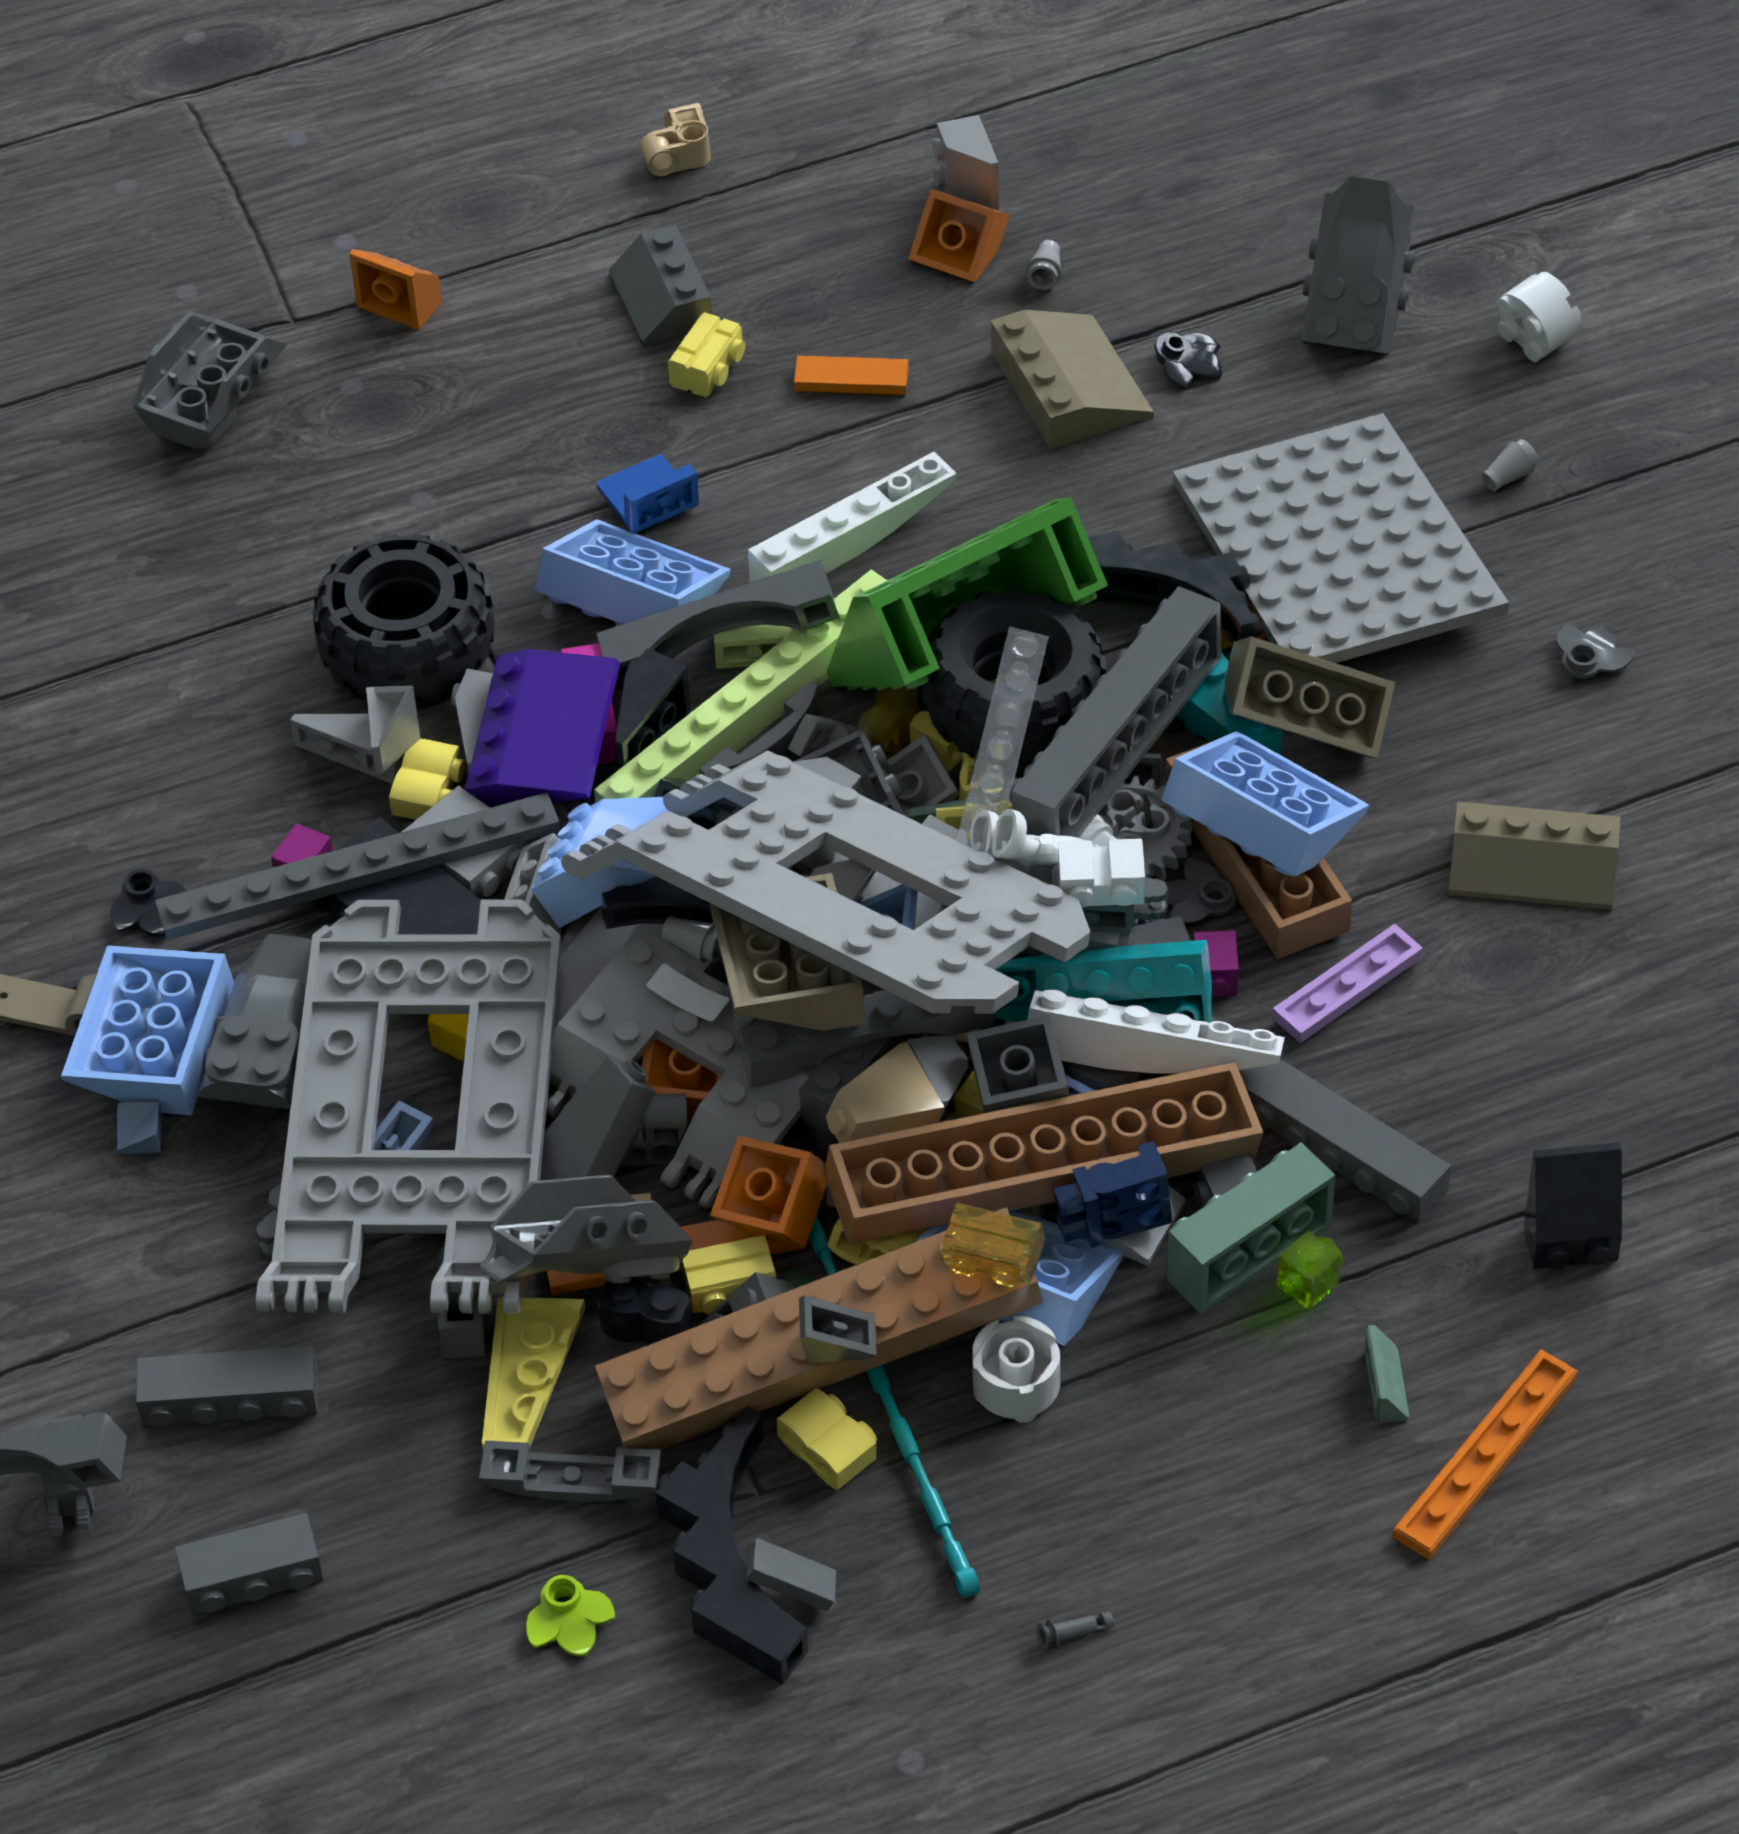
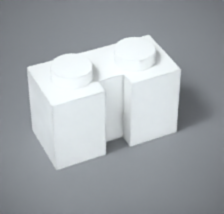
(1102, 873)

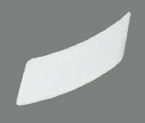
(687, 993)

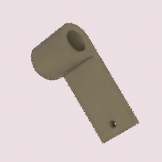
(44, 1004)

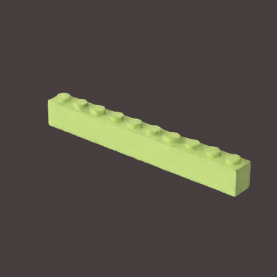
(738, 709)

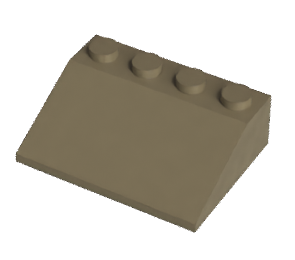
(1066, 375)
(783, 981)

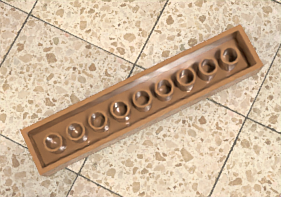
(1023, 1152)
(757, 1355)

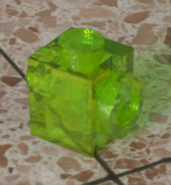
(1309, 1268)

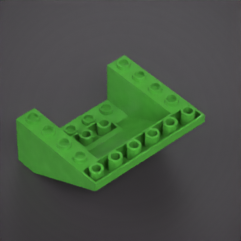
(890, 623)

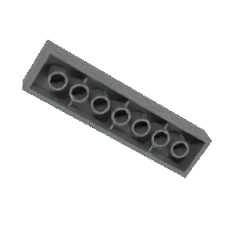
(1121, 717)

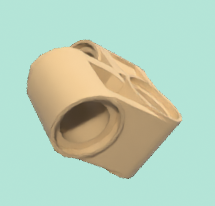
(680, 145)

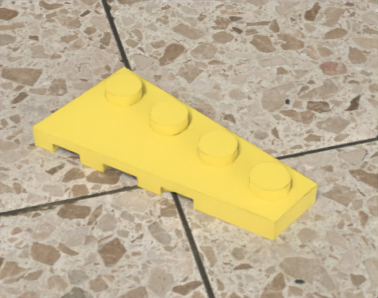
(526, 1365)

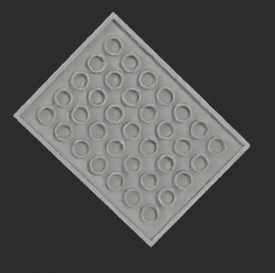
(1341, 541)

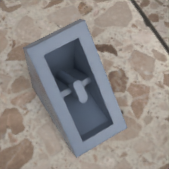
(404, 1129)

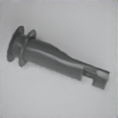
(1054, 1633)

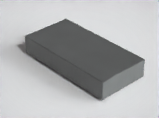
(791, 1574)

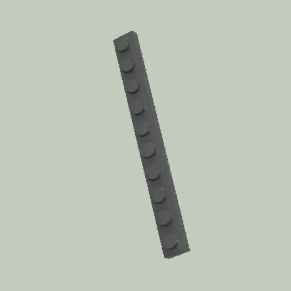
(357, 866)

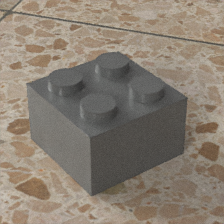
(1017, 1064)

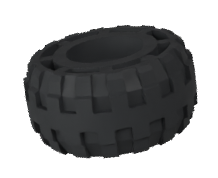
(416, 652)
(969, 655)

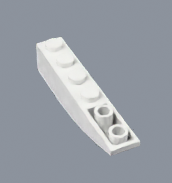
(854, 522)
(1146, 1041)

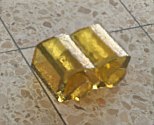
(890, 718)

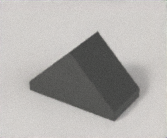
(835, 1331)

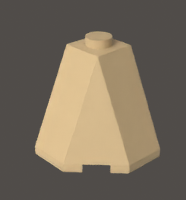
(885, 1098)

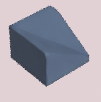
(139, 1127)

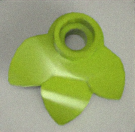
(571, 1621)

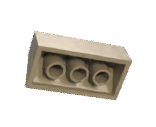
(1308, 696)
(1534, 855)

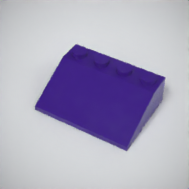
(542, 726)

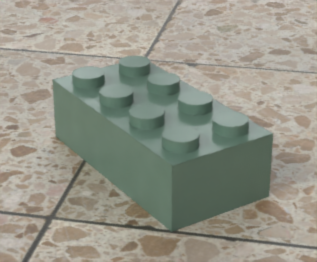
(1249, 1227)

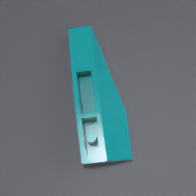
(1154, 976)

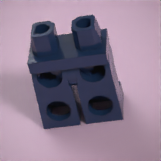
(1115, 1198)

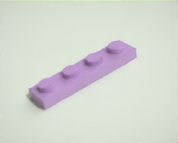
(1347, 983)

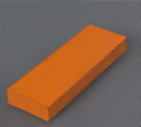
(851, 375)

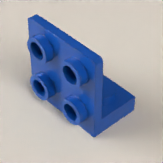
(650, 492)

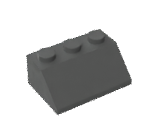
(660, 286)

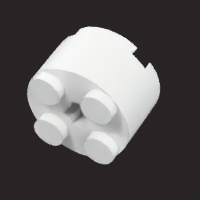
(1538, 315)
(1016, 1368)

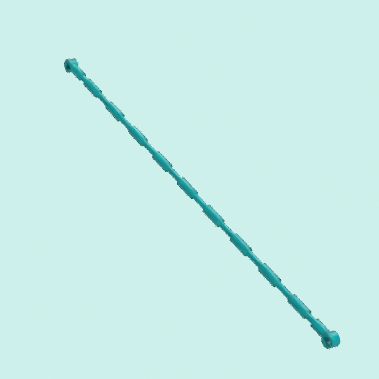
(964, 1575)

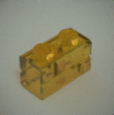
(992, 1245)

